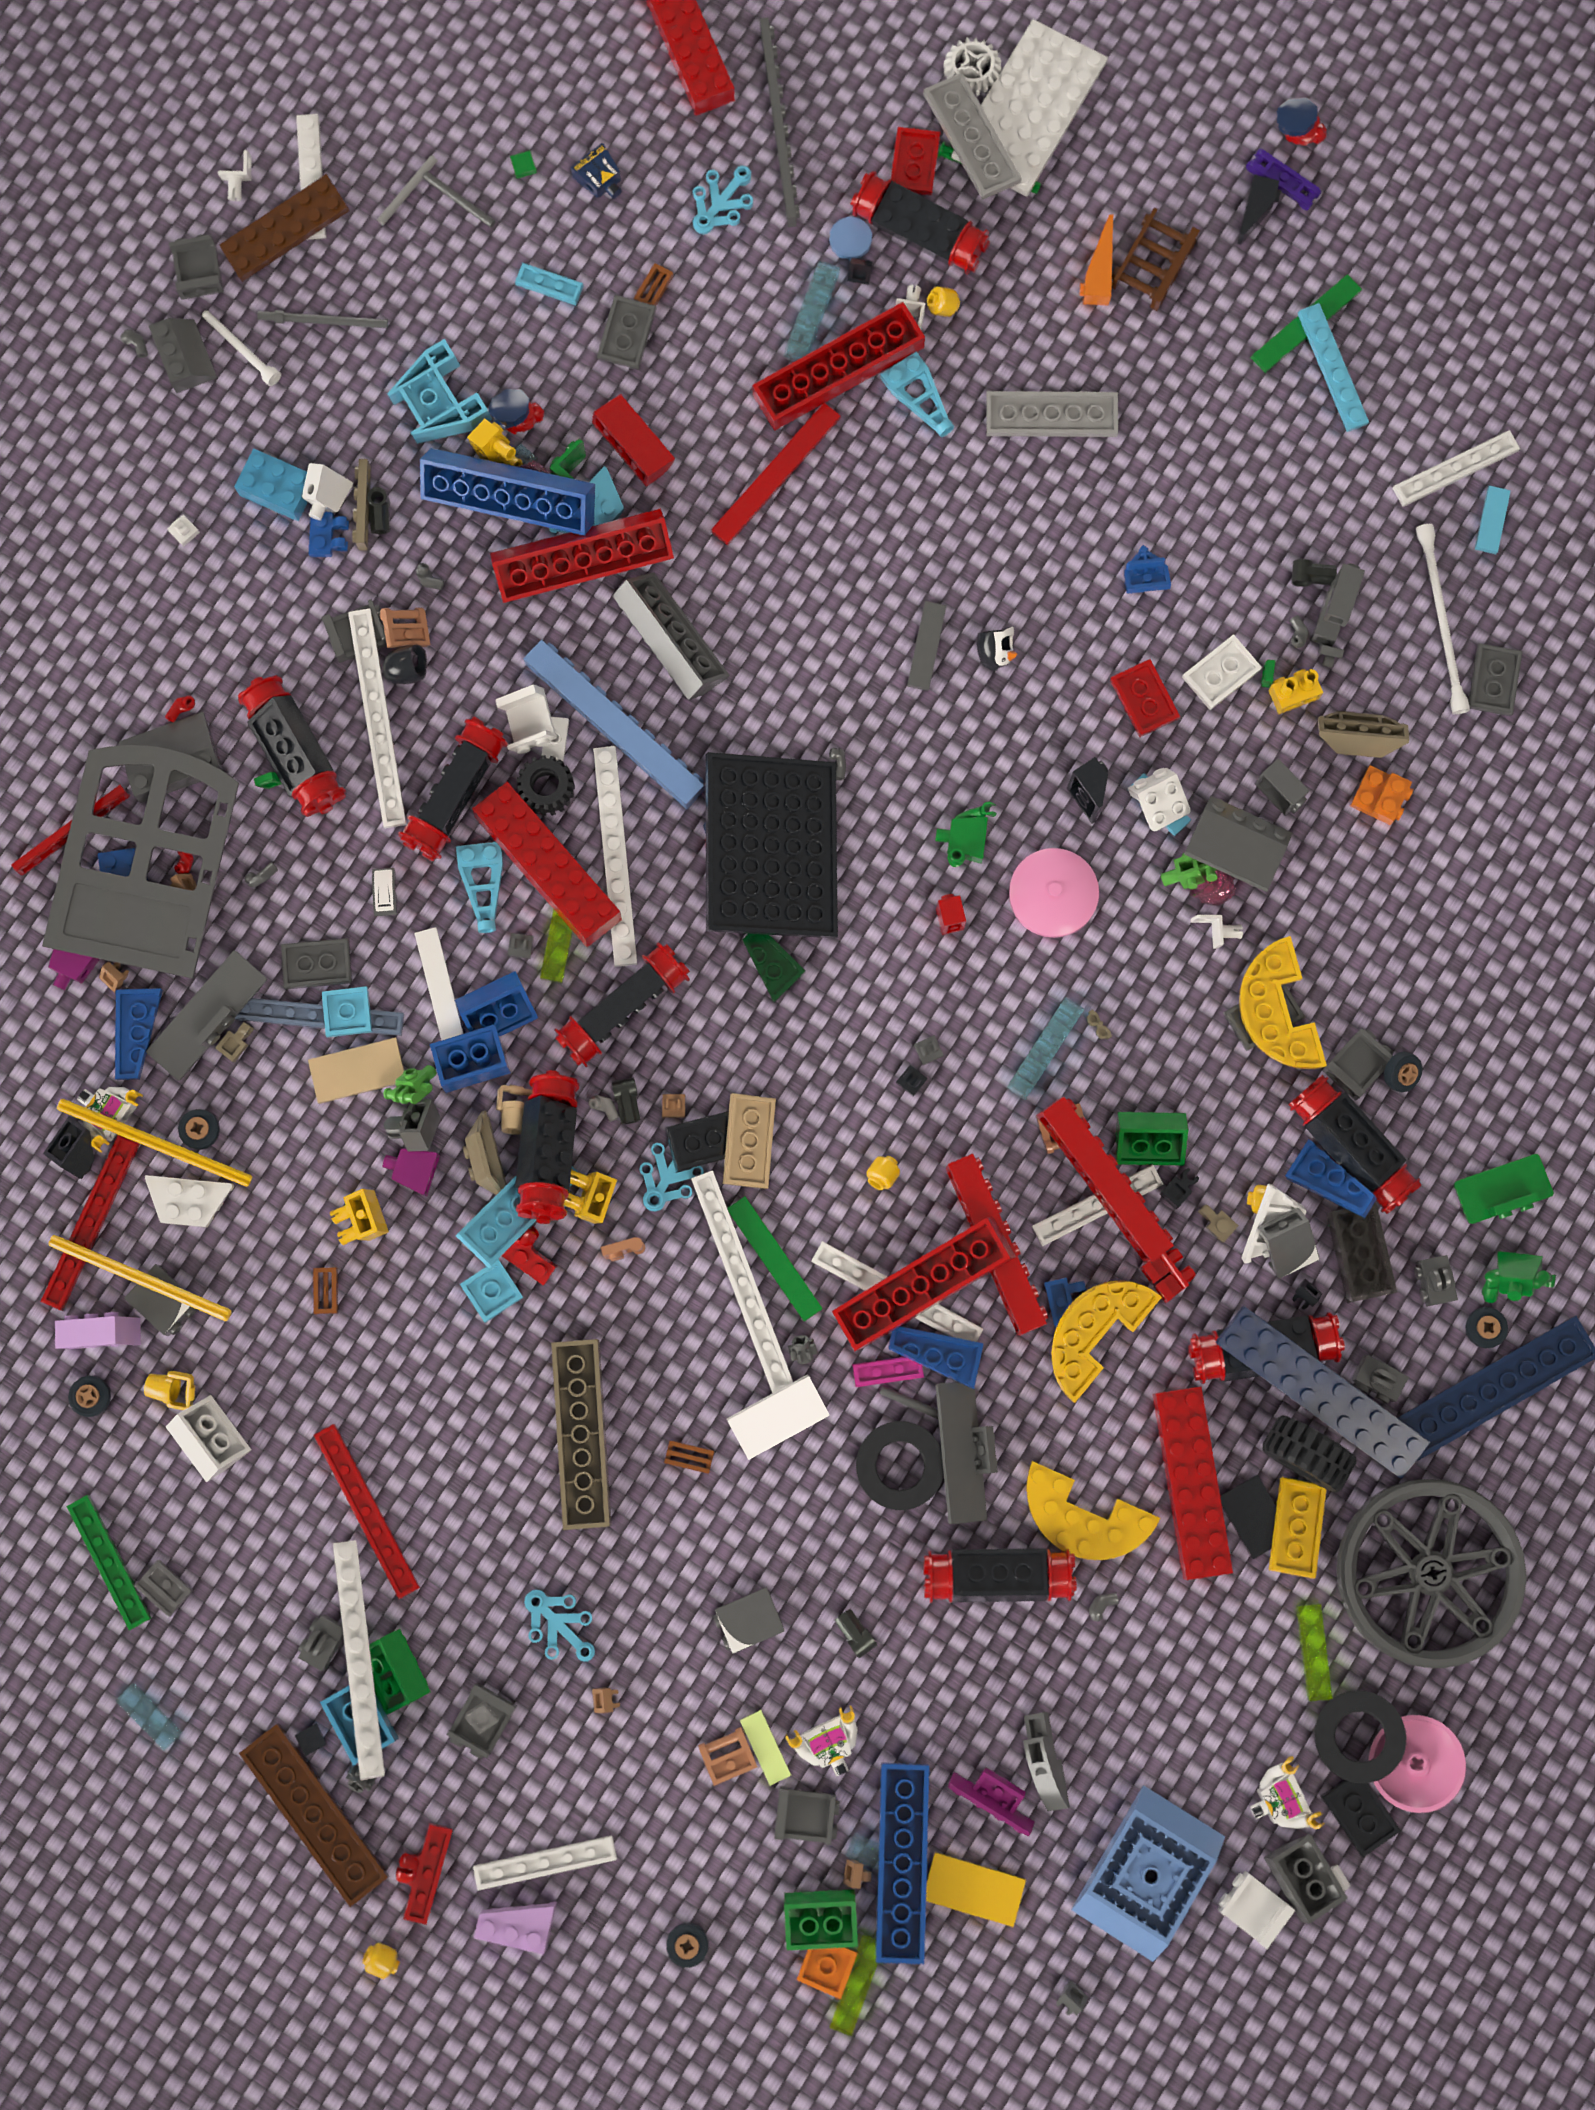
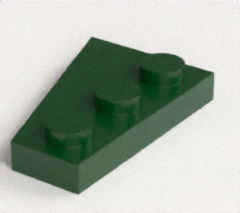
(773, 964)

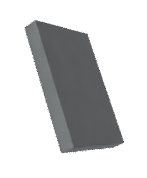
(626, 332)
(1495, 679)
(316, 963)
(1234, 1019)

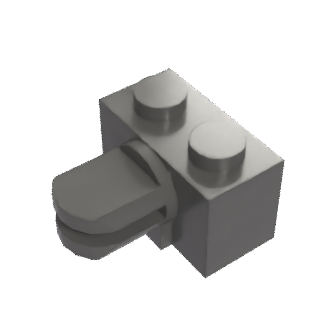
(415, 1126)
(1436, 1281)
(1380, 1379)
(322, 1642)

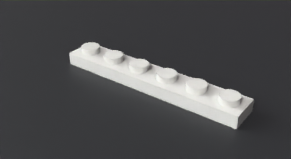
(310, 155)

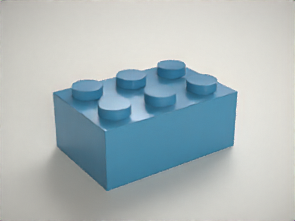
(273, 484)
(339, 1712)

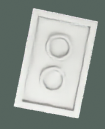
(1221, 672)

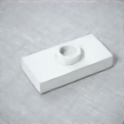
(557, 746)

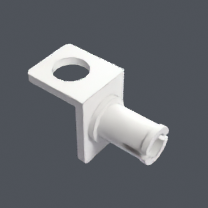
(236, 177)
(916, 308)
(1219, 930)

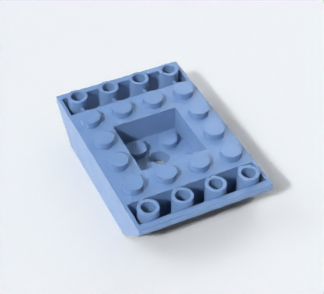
(1149, 1838)

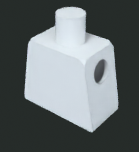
(324, 490)

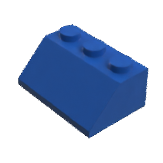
(497, 1003)
(469, 1058)

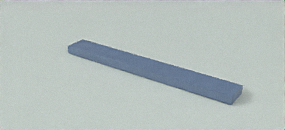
(312, 1016)

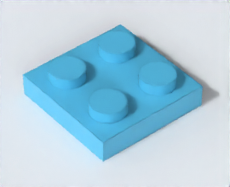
(346, 1011)
(491, 1291)

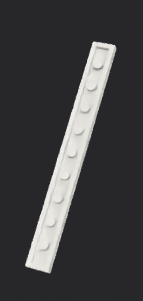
(377, 718)
(615, 853)
(742, 1281)
(358, 1660)

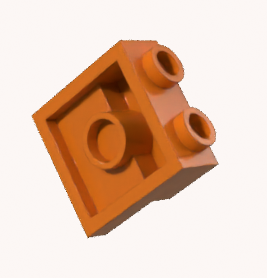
(1382, 795)

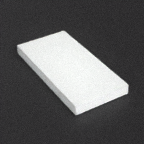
(778, 1417)

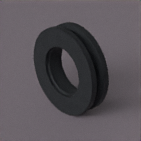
(932, 1460)
(1380, 1709)

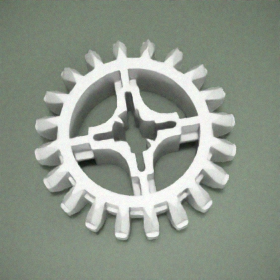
(975, 58)

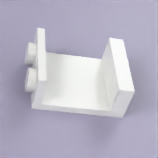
(528, 718)
(1255, 1909)

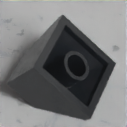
(72, 1148)

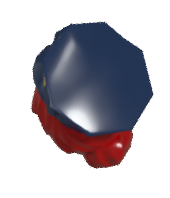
(1300, 122)
(514, 411)

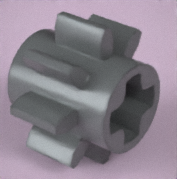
(802, 1349)
(354, 1780)

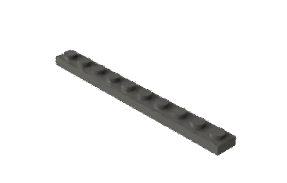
(778, 114)

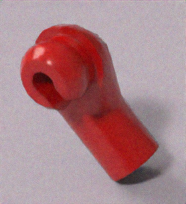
(179, 706)
(184, 864)

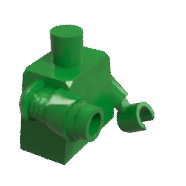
(966, 835)
(1516, 1276)

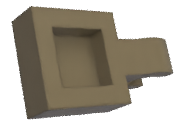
(233, 1044)
(1220, 1224)

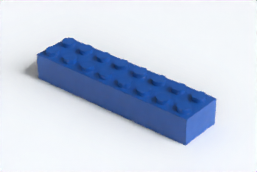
(507, 491)
(902, 1863)

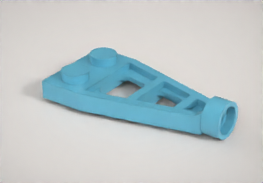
(905, 373)
(477, 857)

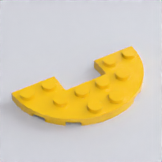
(1266, 1012)
(1087, 1322)
(1080, 1530)

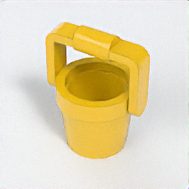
(167, 1388)

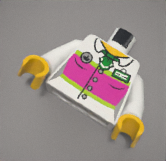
(114, 1103)
(828, 1742)
(1283, 1799)

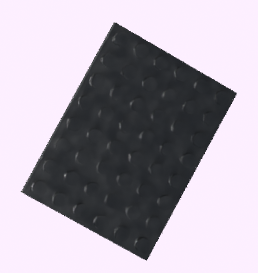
(771, 846)

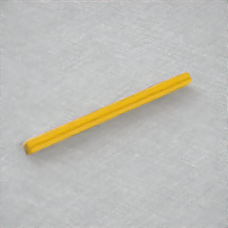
(154, 1142)
(140, 1278)

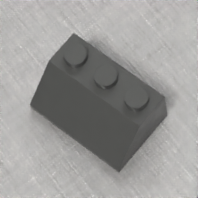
(182, 353)
(1305, 1878)

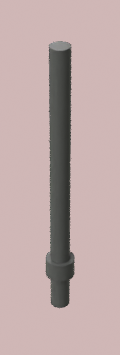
(281, 317)

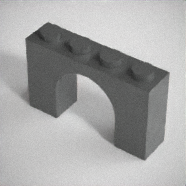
(1338, 604)

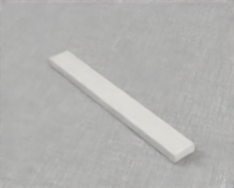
(866, 1277)

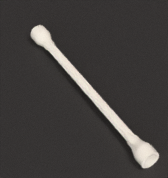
(1459, 701)

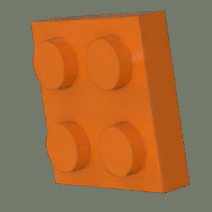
(828, 1969)

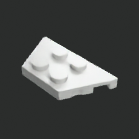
(186, 1200)
(1273, 1205)

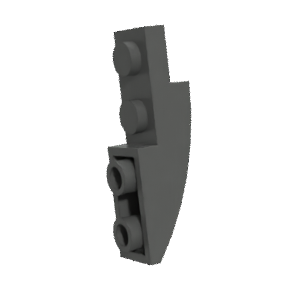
(1042, 1762)

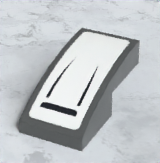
(384, 892)

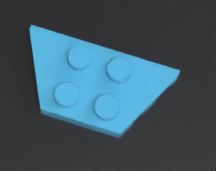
(607, 501)

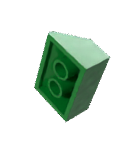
(1151, 1138)
(396, 1672)
(820, 1919)

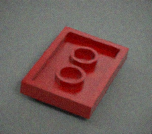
(915, 159)
(1145, 698)

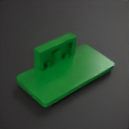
(1504, 1189)

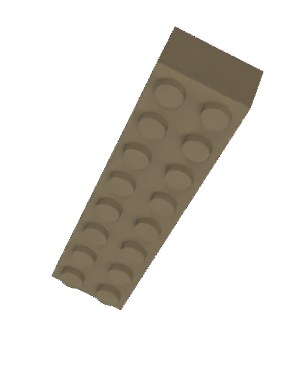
(581, 1434)

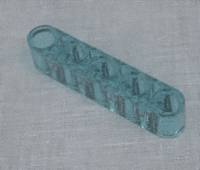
(812, 310)
(1045, 1048)

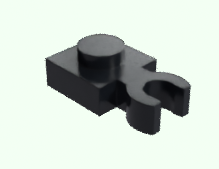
(1177, 1190)

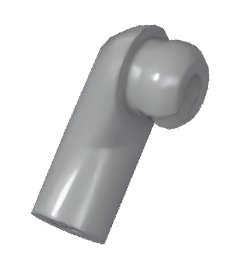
(604, 1104)

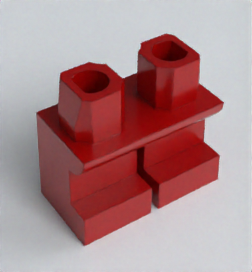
(1175, 1281)

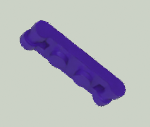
(1289, 180)

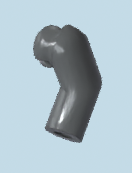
(137, 340)
(426, 578)
(1301, 632)
(839, 756)
(266, 873)
(1099, 1605)

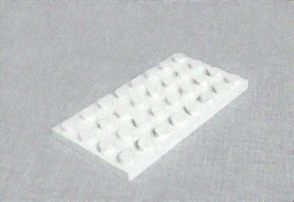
(1039, 97)

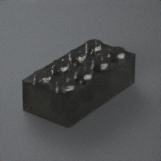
(1361, 1254)

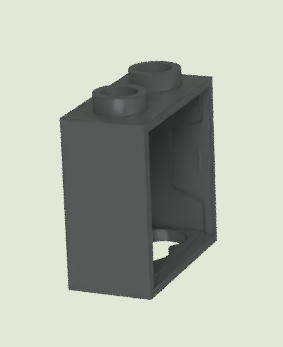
(1282, 788)

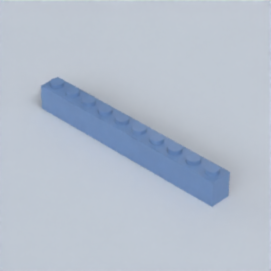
(614, 724)

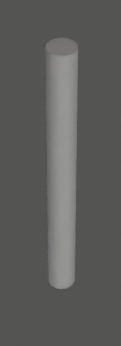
(405, 192)

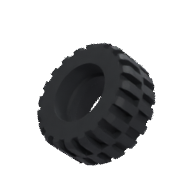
(1309, 1453)

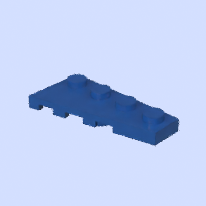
(133, 1029)
(1324, 1177)
(944, 1354)

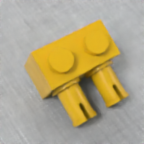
(492, 444)
(1295, 690)
(594, 1198)
(365, 1216)

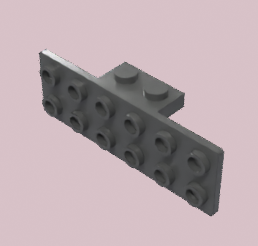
(206, 1015)
(966, 1452)

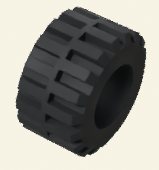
(541, 768)

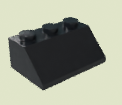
(1088, 787)

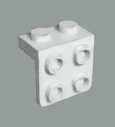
(1160, 798)

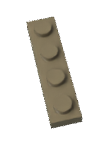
(361, 513)

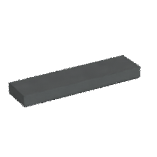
(926, 646)

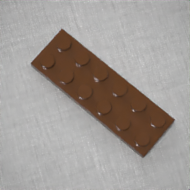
(284, 227)

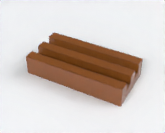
(663, 271)
(316, 1290)
(708, 1461)

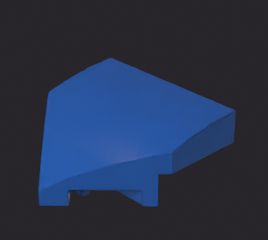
(1146, 573)

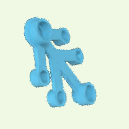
(721, 202)
(667, 1176)
(556, 1622)

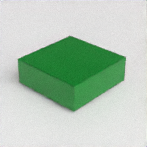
(523, 164)
(1268, 673)
(267, 780)

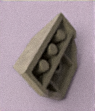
(1362, 733)
(484, 1155)

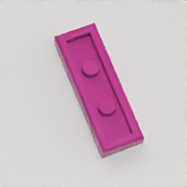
(886, 1371)

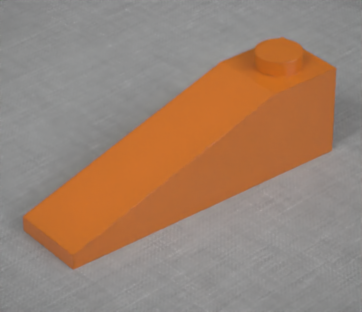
(1098, 278)

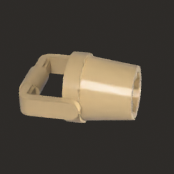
(511, 1110)

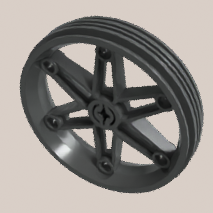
(1509, 1546)

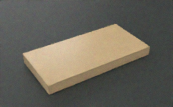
(356, 1070)
(749, 1141)

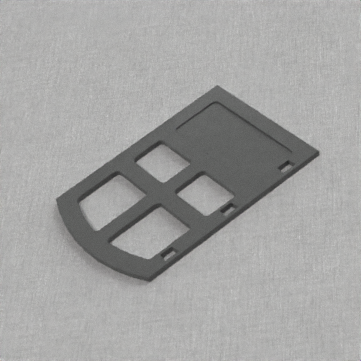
(128, 916)

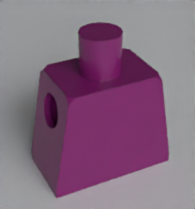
(70, 967)
(413, 1169)

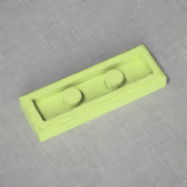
(765, 1747)

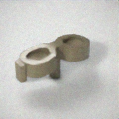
(1093, 1020)

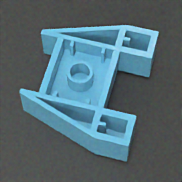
(433, 401)

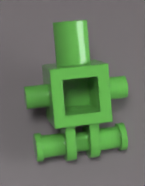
(1189, 873)
(411, 1085)

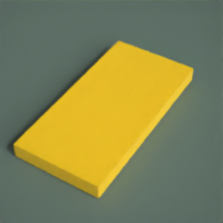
(1297, 1528)
(974, 1889)

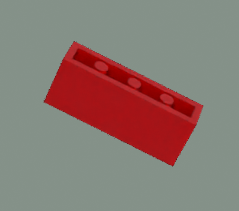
(633, 440)

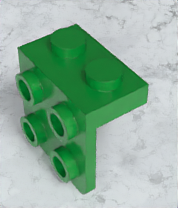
(569, 460)

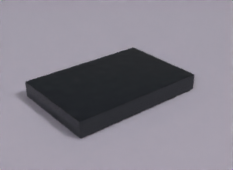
(698, 1141)
(1251, 1515)
(1360, 1815)

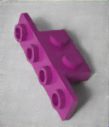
(996, 1797)

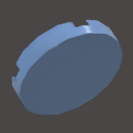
(850, 238)

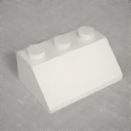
(208, 1438)

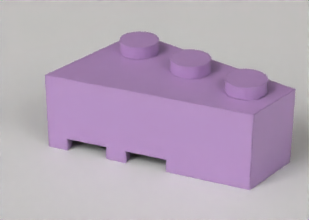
(97, 1331)
(517, 1927)

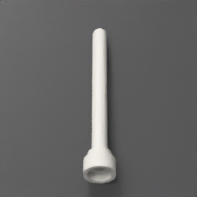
(269, 374)

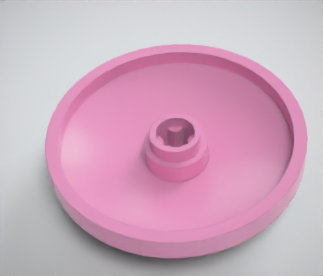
(1053, 892)
(1429, 1769)

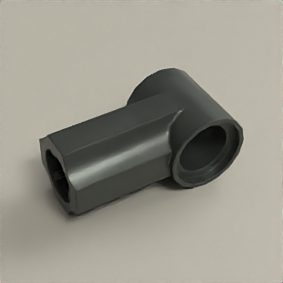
(379, 512)
(1307, 573)
(625, 1095)
(858, 1636)

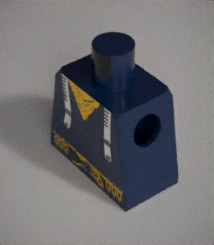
(598, 173)

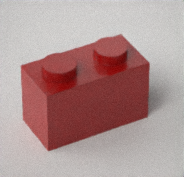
(950, 914)

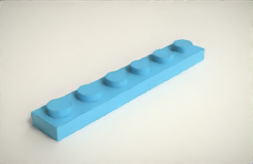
(1333, 367)

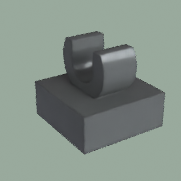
(1330, 654)
(520, 946)
(928, 1050)
(1073, 1998)

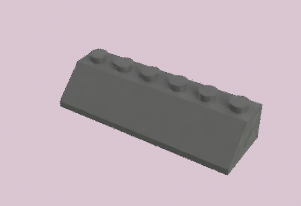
(670, 635)

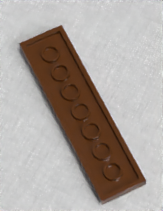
(314, 1815)

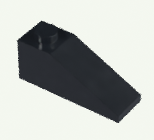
(1260, 201)

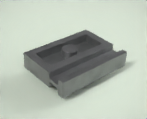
(163, 1588)

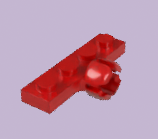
(527, 1259)
(423, 1872)

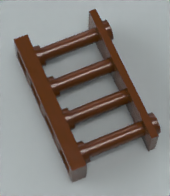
(1167, 276)

